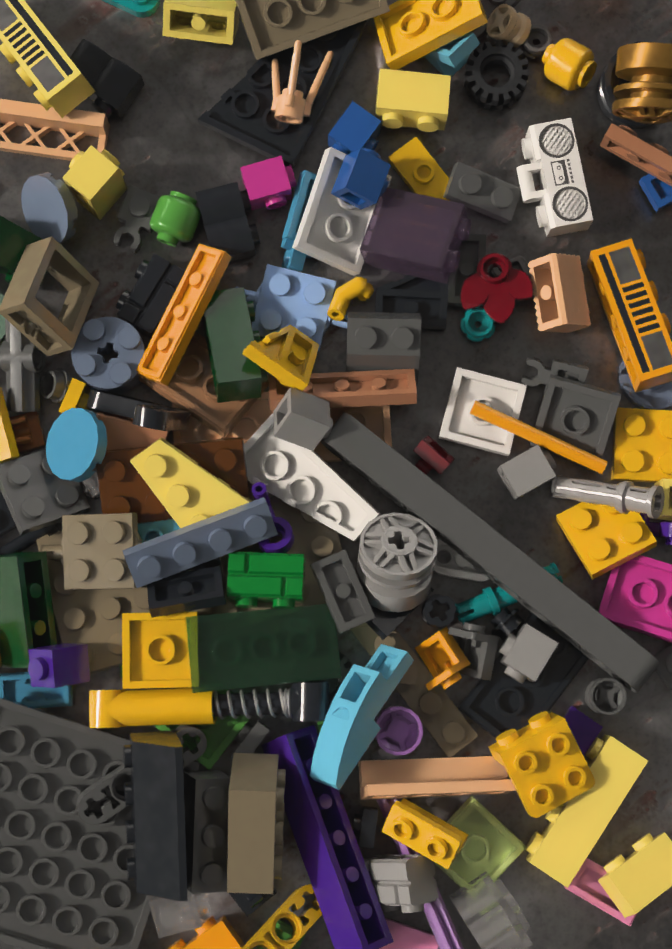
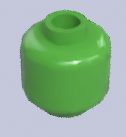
(175, 218)

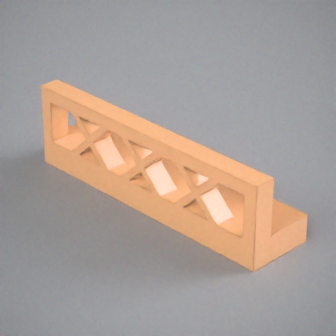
(33, 115)
(432, 777)

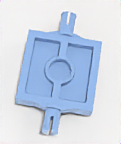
(294, 300)

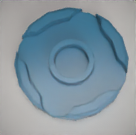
(76, 444)

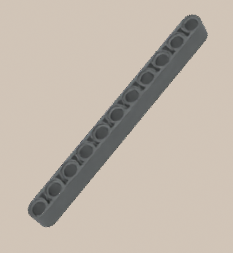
(491, 553)

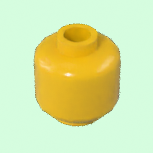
(569, 64)

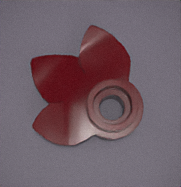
(496, 293)

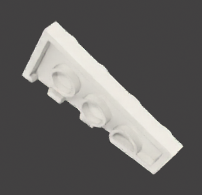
(306, 482)

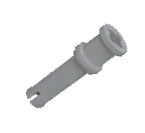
(622, 496)

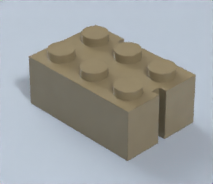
(255, 823)

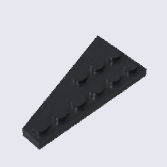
(246, 109)

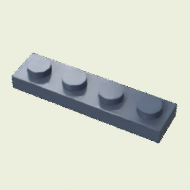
(200, 542)

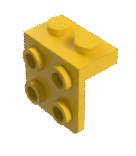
(543, 763)

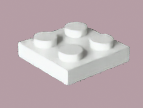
(469, 430)

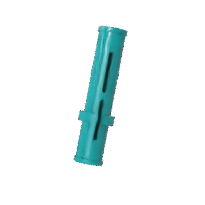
(492, 600)

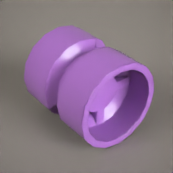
(399, 731)

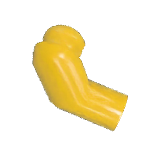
(341, 299)

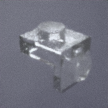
(179, 916)

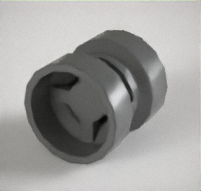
(611, 696)

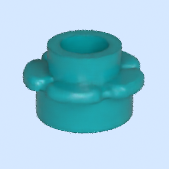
(468, 325)

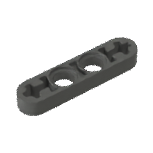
(97, 793)

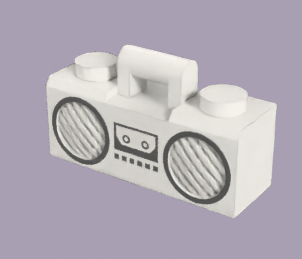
(563, 190)

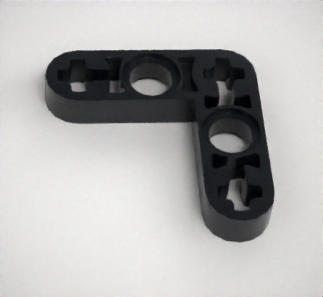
(143, 412)

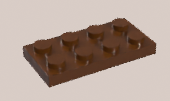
(127, 492)

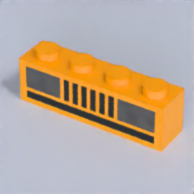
(633, 313)

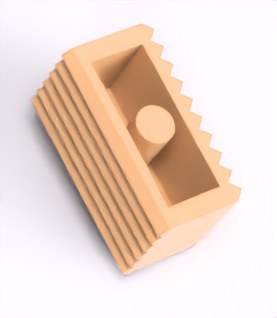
(559, 293)

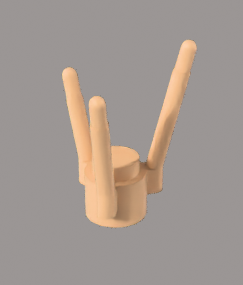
(290, 105)

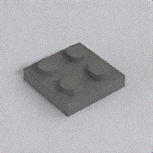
(578, 413)
(37, 495)

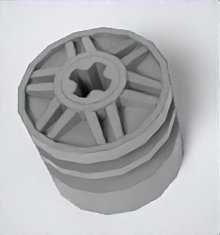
(396, 561)

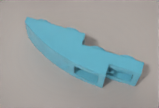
(351, 716)

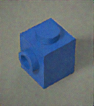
(355, 130)
(361, 178)

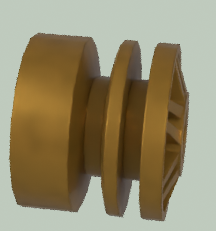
(649, 92)

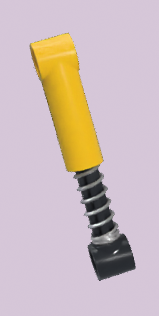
(183, 707)

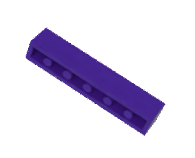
(329, 848)

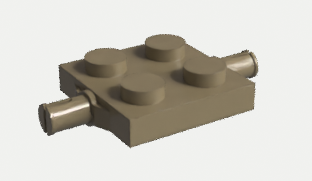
(94, 548)

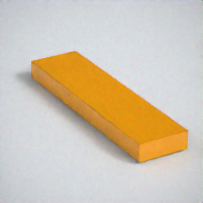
(183, 314)

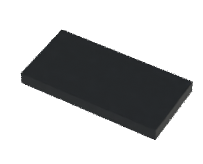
(508, 703)

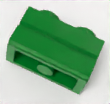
(266, 579)

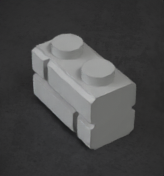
(402, 881)

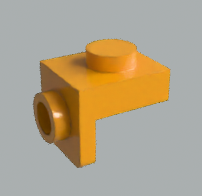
(443, 659)

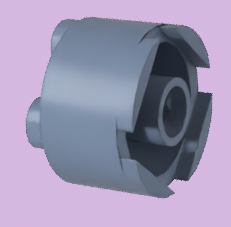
(100, 338)

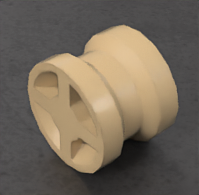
(508, 25)

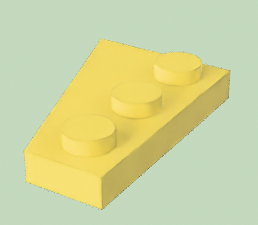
(183, 485)

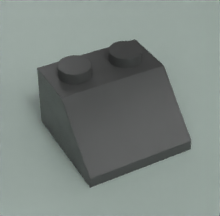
(383, 341)

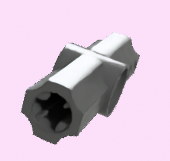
(23, 367)

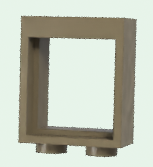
(22, 307)

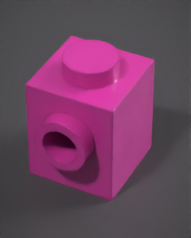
(268, 183)

